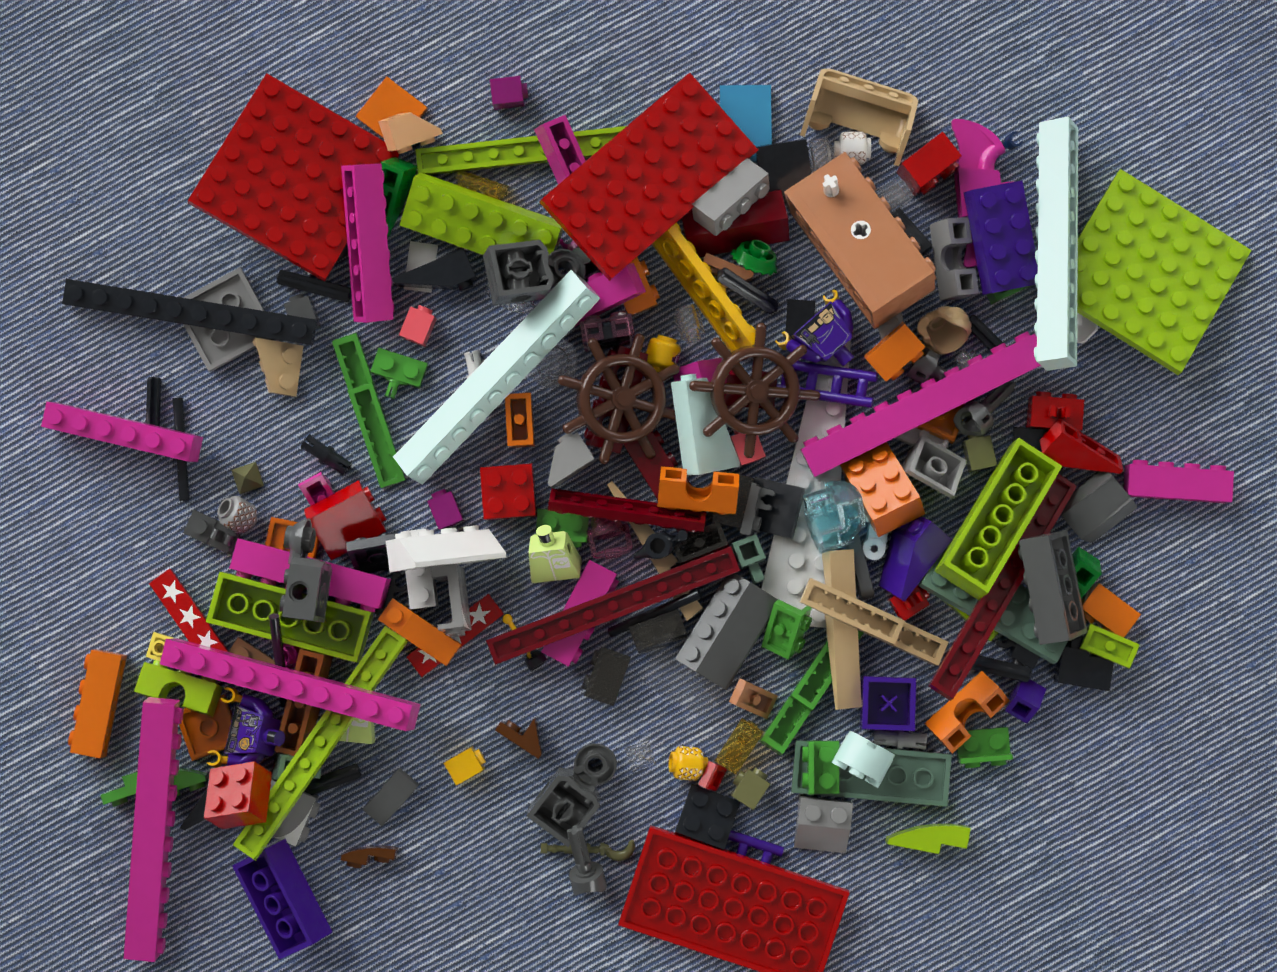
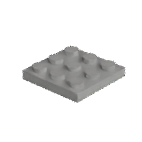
(220, 346)

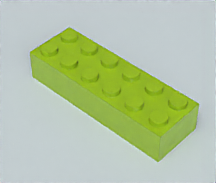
(472, 217)
(998, 519)
(246, 607)

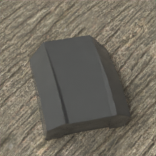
(1097, 506)

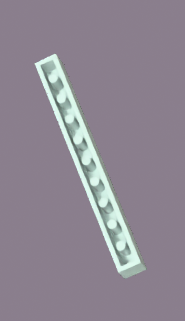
(1057, 244)
(496, 377)

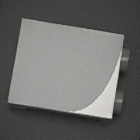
(458, 598)
(294, 826)

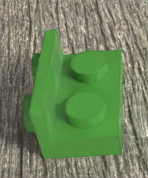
(573, 524)
(786, 629)
(985, 746)
(821, 774)

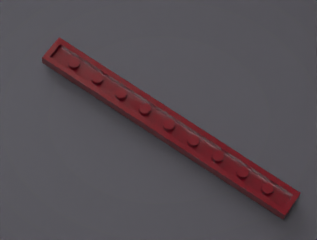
(613, 605)
(992, 605)

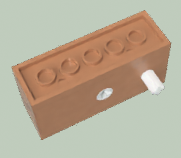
(861, 239)

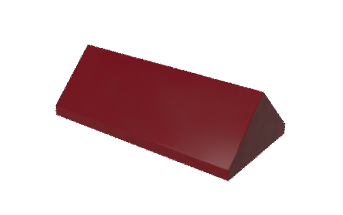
(763, 221)

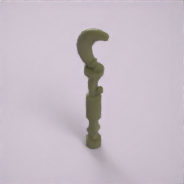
(602, 849)

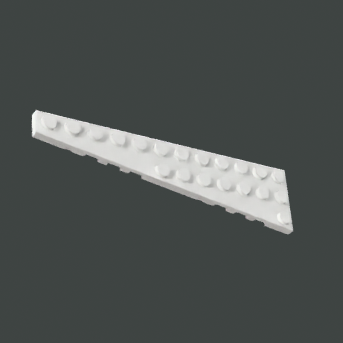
(797, 559)

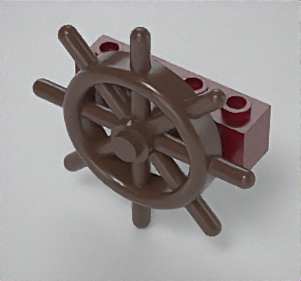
(619, 398)

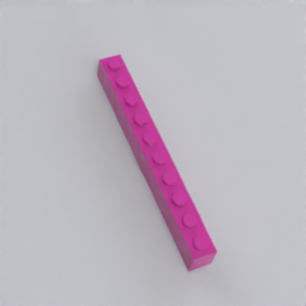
(922, 406)
(290, 684)
(152, 829)

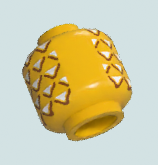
(687, 763)

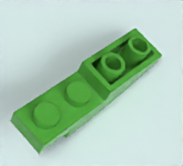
(186, 778)

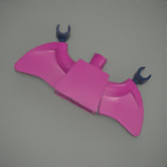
(976, 169)

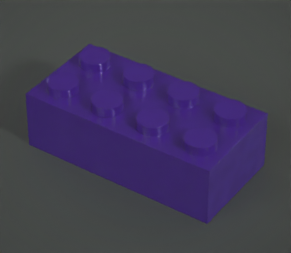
(1002, 237)
(282, 899)

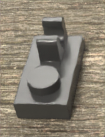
(751, 520)
(211, 532)

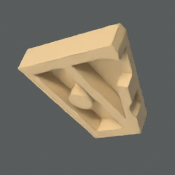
(280, 365)

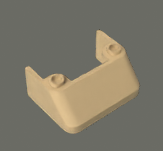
(862, 107)

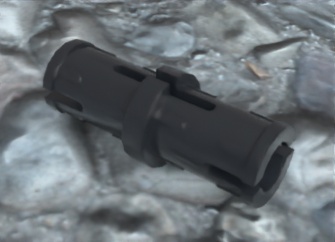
(326, 455)

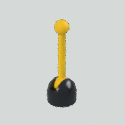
(534, 658)

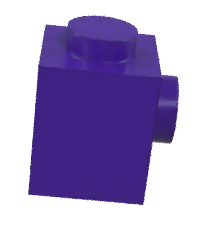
(1025, 700)

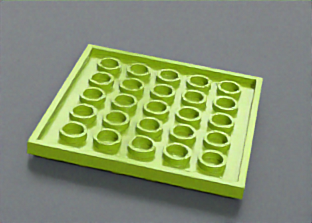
(1153, 271)

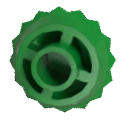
(756, 256)

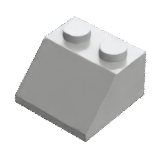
(569, 459)
(934, 466)
(823, 824)

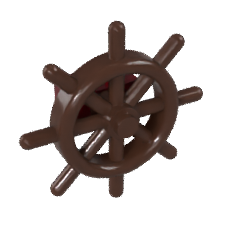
(738, 389)

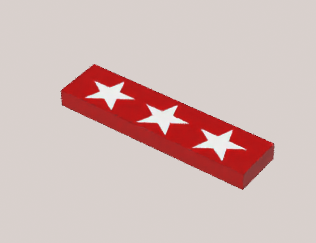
(185, 611)
(481, 615)

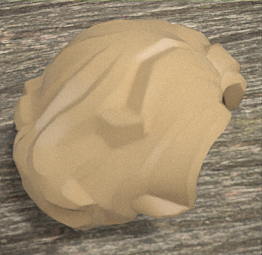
(945, 329)

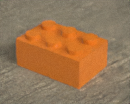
(884, 488)

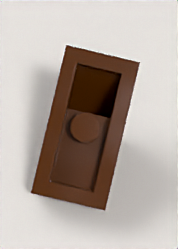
(528, 741)

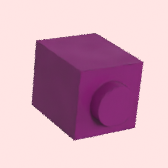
(508, 92)
(445, 509)

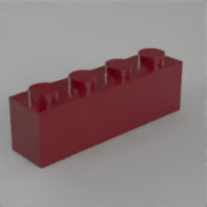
(651, 468)

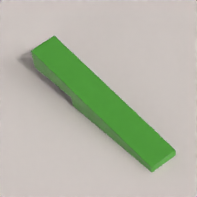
(368, 409)
(800, 703)

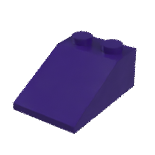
(911, 555)

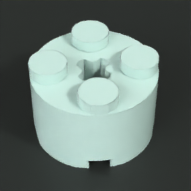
(863, 758)

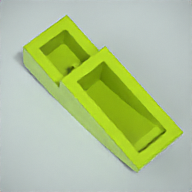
(930, 837)

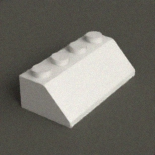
(442, 549)

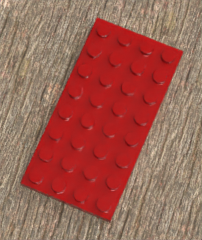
(648, 176)
(732, 906)

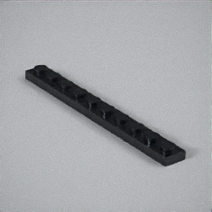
(189, 312)

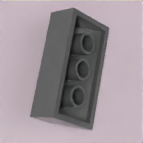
(1052, 587)
(727, 630)

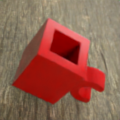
(913, 604)

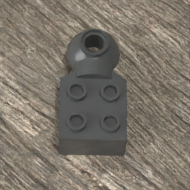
(526, 271)
(303, 574)
(572, 794)

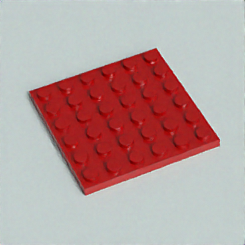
(283, 176)

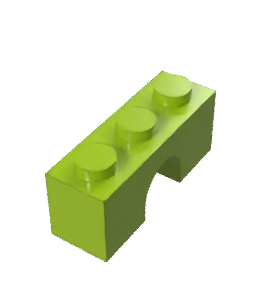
(200, 694)

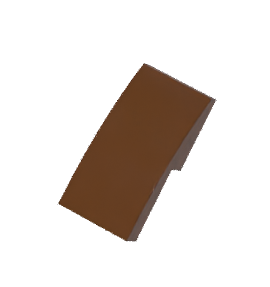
(361, 856)

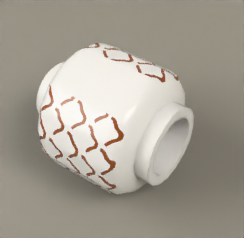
(855, 145)

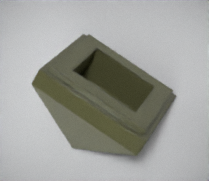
(247, 478)

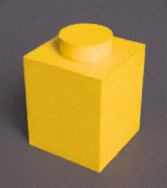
(465, 765)

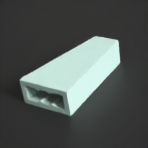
(693, 414)

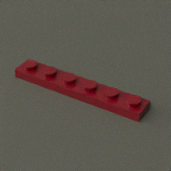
(624, 509)

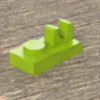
(1109, 646)

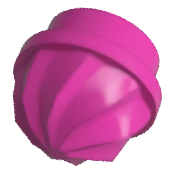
(291, 655)

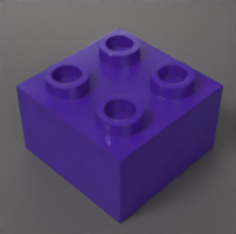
(888, 703)

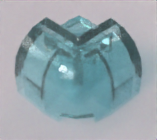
(834, 515)

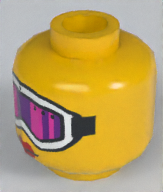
(662, 352)

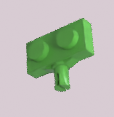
(398, 370)

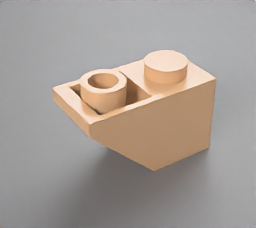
(405, 130)

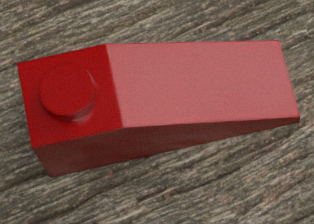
(1076, 450)

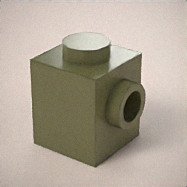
(750, 787)

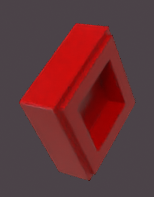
(712, 776)

